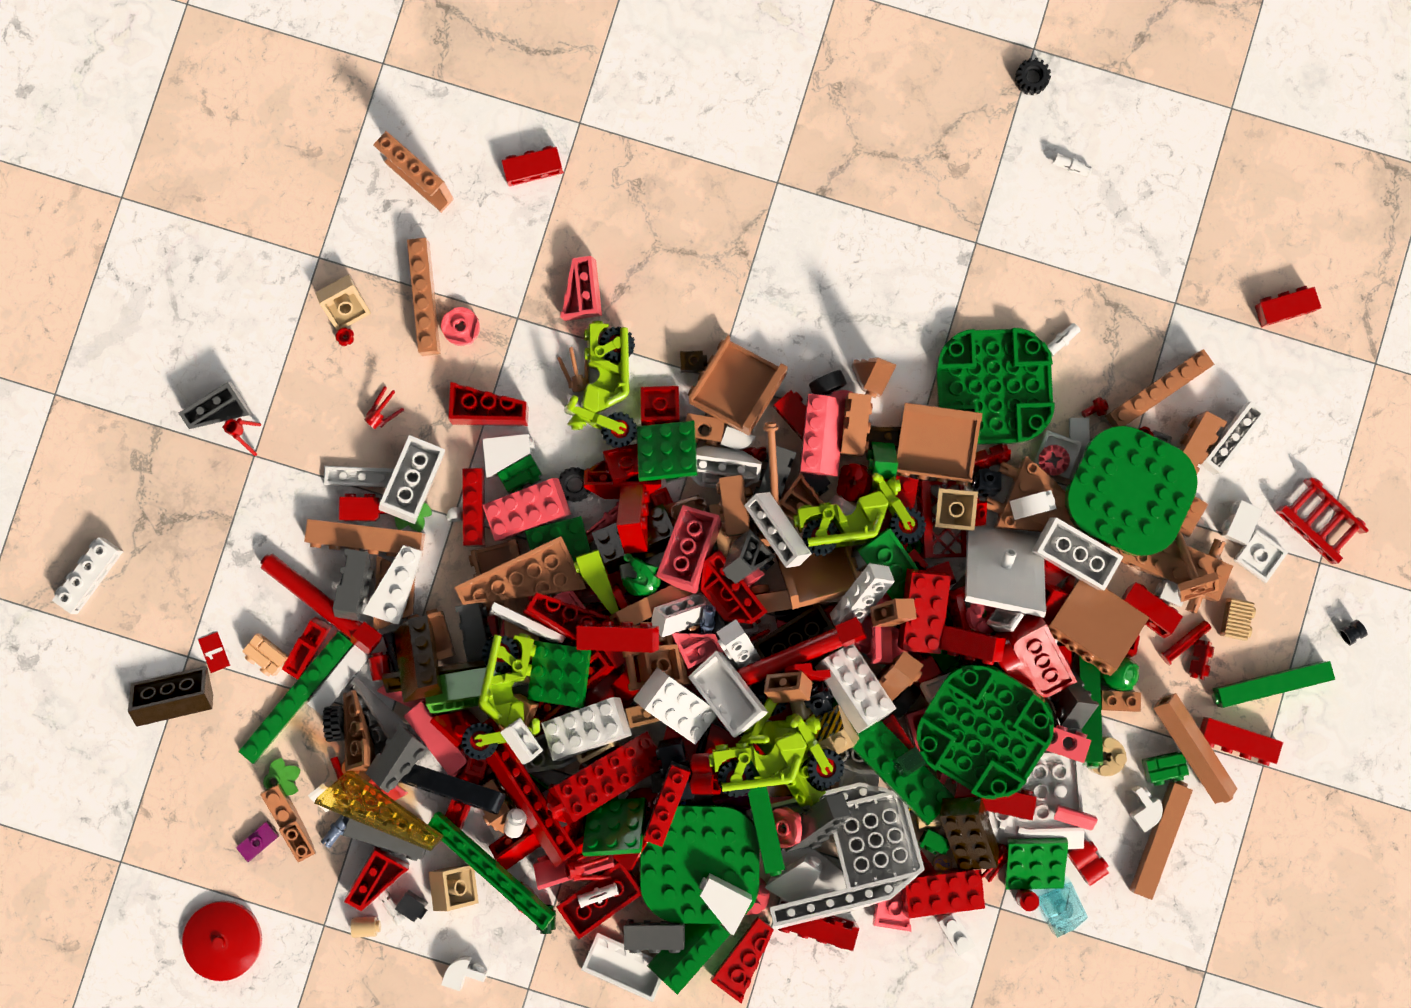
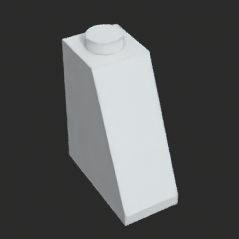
(505, 451)
(796, 878)
(725, 901)

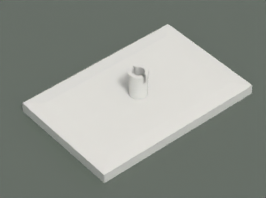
(1004, 571)

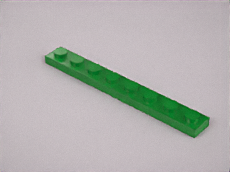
(296, 697)
(492, 871)

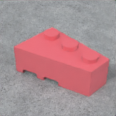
(583, 292)

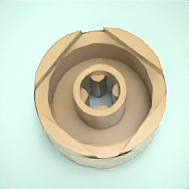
(1114, 760)

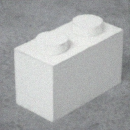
(1241, 522)
(955, 932)

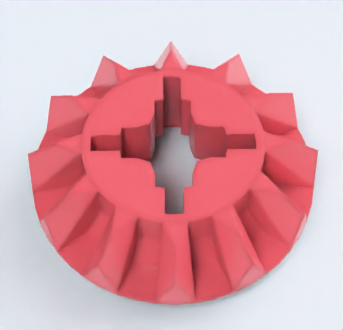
(1049, 468)

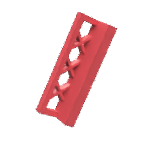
(881, 640)

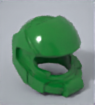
(646, 580)
(1123, 678)

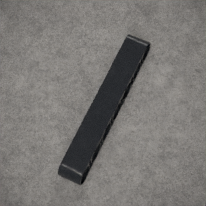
(454, 789)

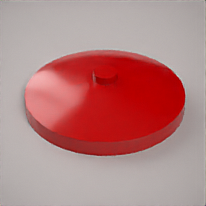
(222, 940)

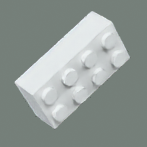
(411, 479)
(1077, 553)
(856, 688)
(675, 705)
(586, 729)

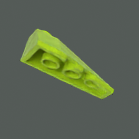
(594, 573)

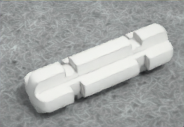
(390, 905)

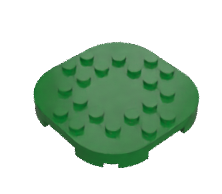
(1003, 377)
(1131, 491)
(985, 730)
(699, 843)

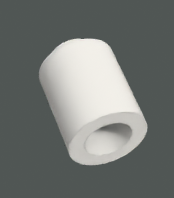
(515, 823)

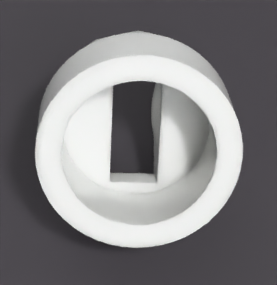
(454, 514)

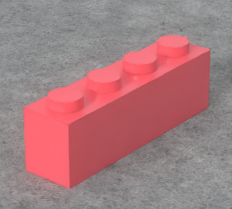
(450, 758)

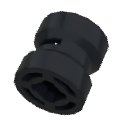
(1353, 632)

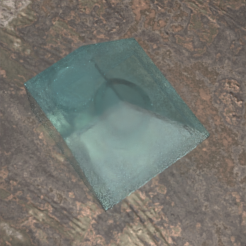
(1062, 909)

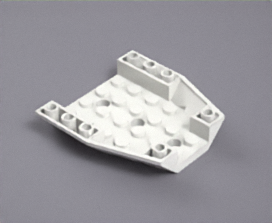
(1047, 775)

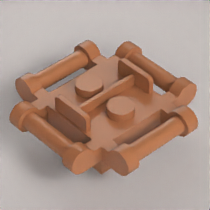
(666, 659)

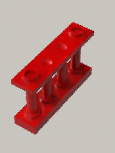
(1317, 539)

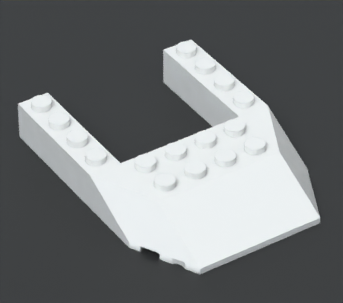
(874, 852)

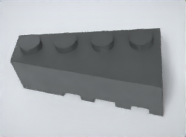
(784, 463)
(822, 821)
(382, 840)

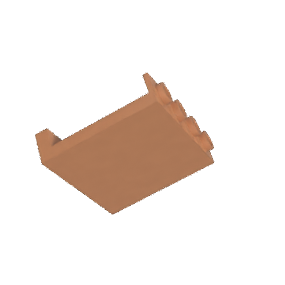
(414, 172)
(736, 386)
(938, 443)
(820, 577)
(1097, 626)

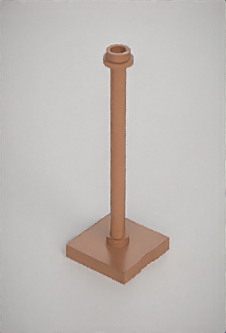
(771, 427)
(1197, 585)

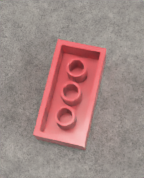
(526, 509)

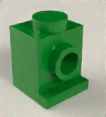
(934, 842)

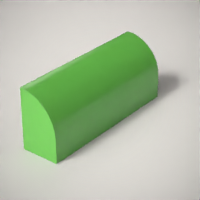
(459, 690)

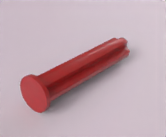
(1185, 642)

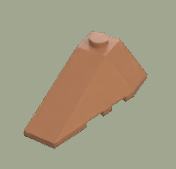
(873, 375)
(357, 738)

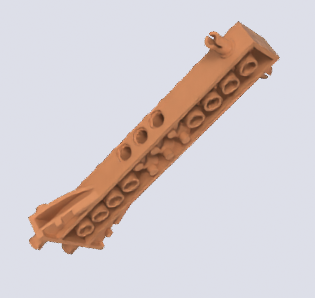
(1164, 565)

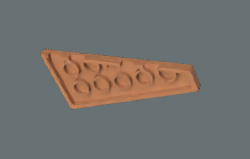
(540, 571)

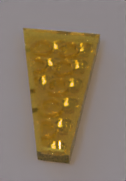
(368, 805)

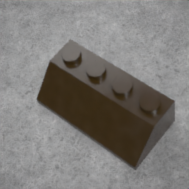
(801, 628)
(417, 659)
(170, 696)

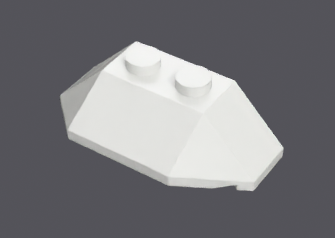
(724, 462)

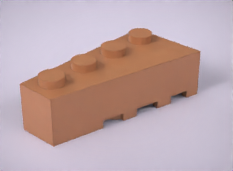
(1200, 437)
(899, 674)

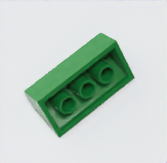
(680, 967)

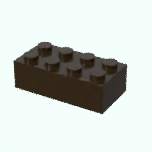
(658, 536)
(969, 833)

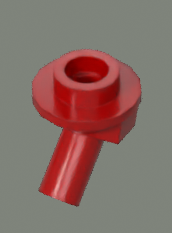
(1099, 405)
(758, 453)

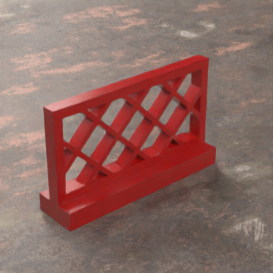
(925, 505)

